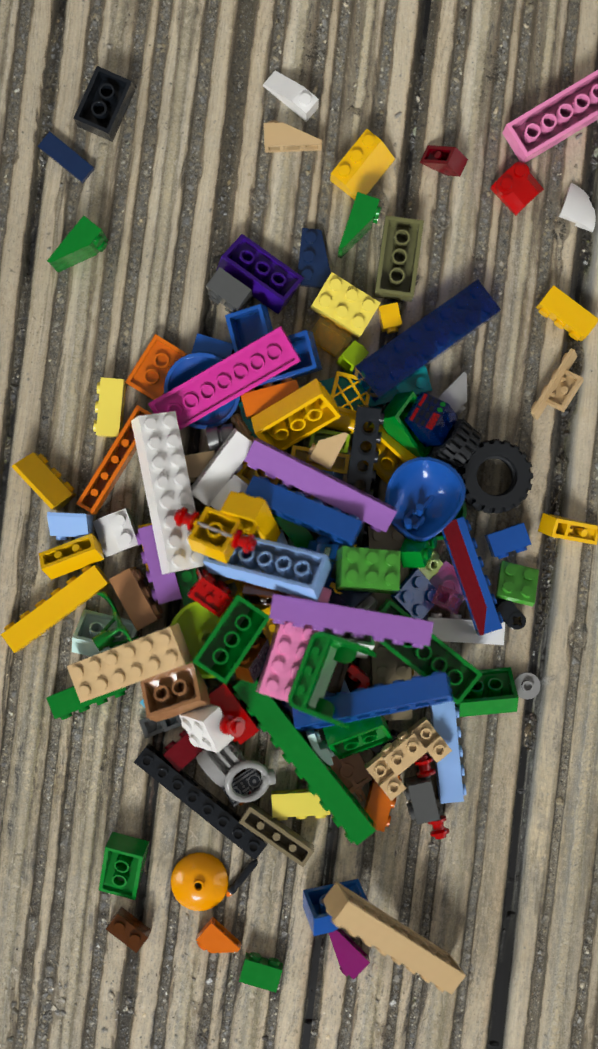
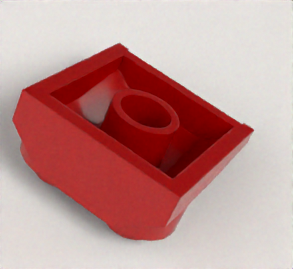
(516, 187)

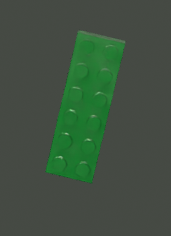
(433, 658)

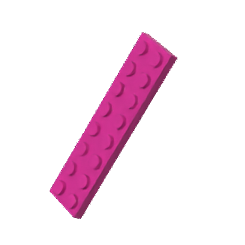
(228, 378)

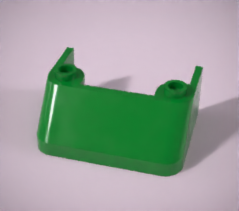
(316, 672)

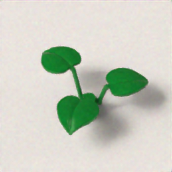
(106, 637)

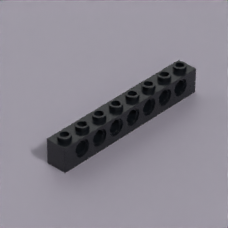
(364, 414)
(200, 800)

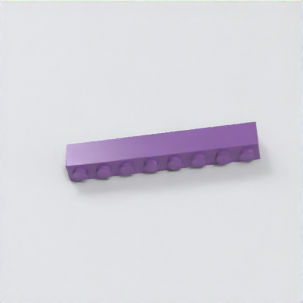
(320, 485)
(350, 619)

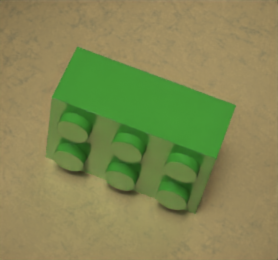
(367, 570)

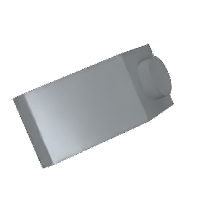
(456, 394)

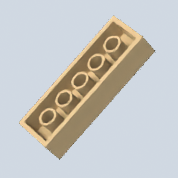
(129, 663)

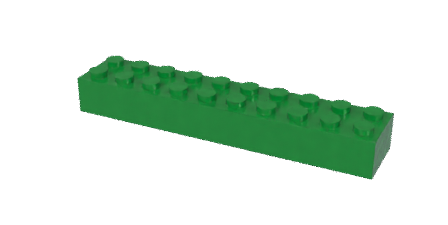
(298, 750)

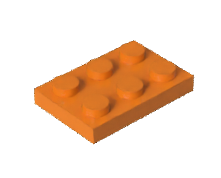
(153, 366)

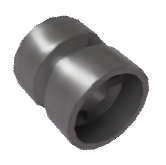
(217, 436)

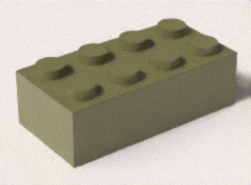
(398, 258)

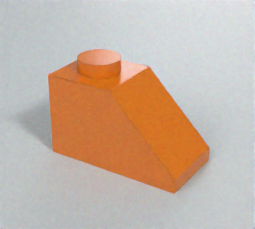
(217, 938)

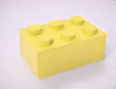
(345, 305)

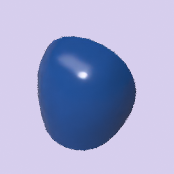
(425, 496)

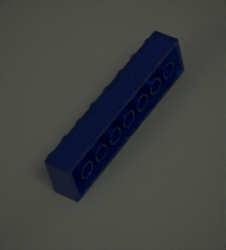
(426, 340)

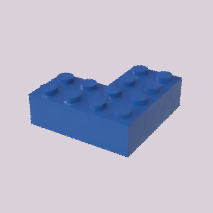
(254, 322)

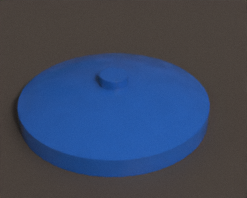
(190, 366)

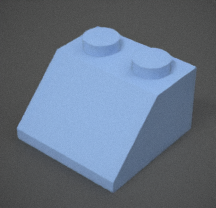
(69, 525)

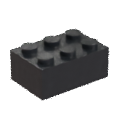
(104, 103)

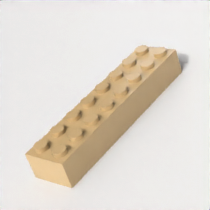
(392, 938)

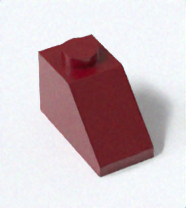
(444, 160)

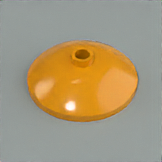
(201, 869)

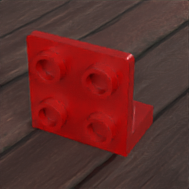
(211, 594)

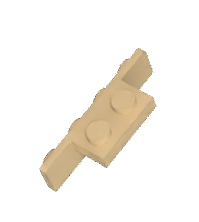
(560, 388)

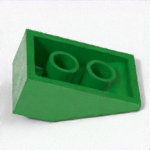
(362, 216)
(79, 245)
(397, 427)
(123, 865)

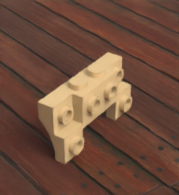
(403, 753)

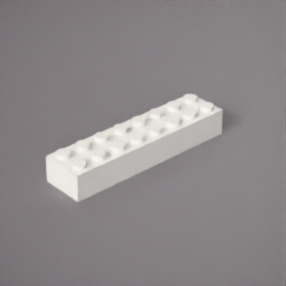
(166, 488)

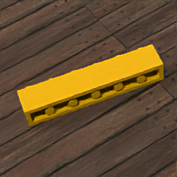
(55, 608)

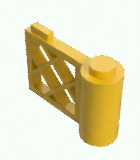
(347, 419)

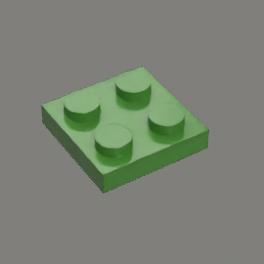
(517, 583)

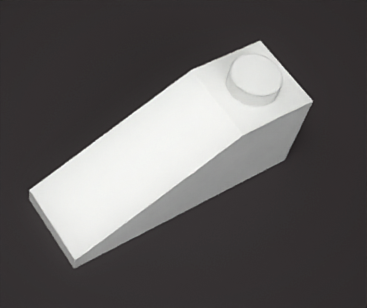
(292, 95)

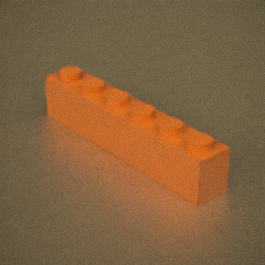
(111, 467)

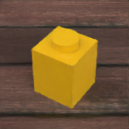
(390, 318)

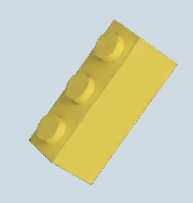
(110, 407)
(296, 804)

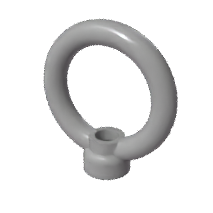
(267, 777)

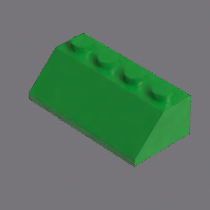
(231, 639)

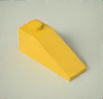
(568, 529)

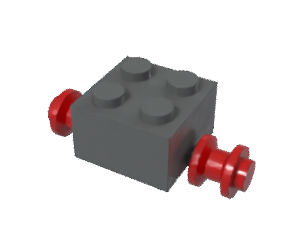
(422, 798)

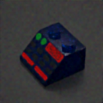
(431, 419)

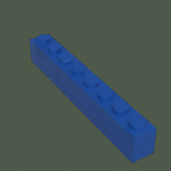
(381, 700)

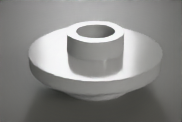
(527, 685)

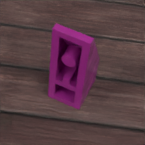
(349, 954)

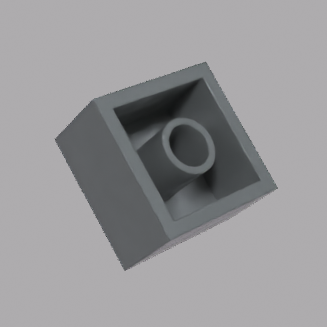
(228, 291)

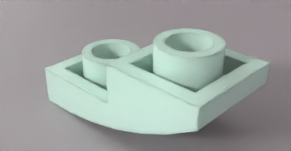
(320, 747)

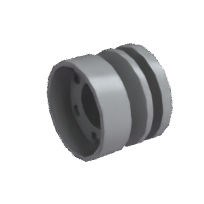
(218, 764)

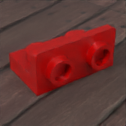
(355, 674)

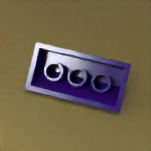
(260, 271)

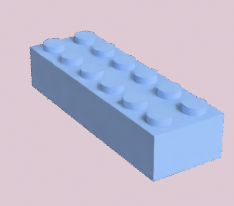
(276, 568)

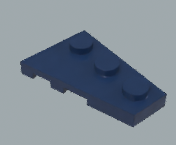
(313, 259)

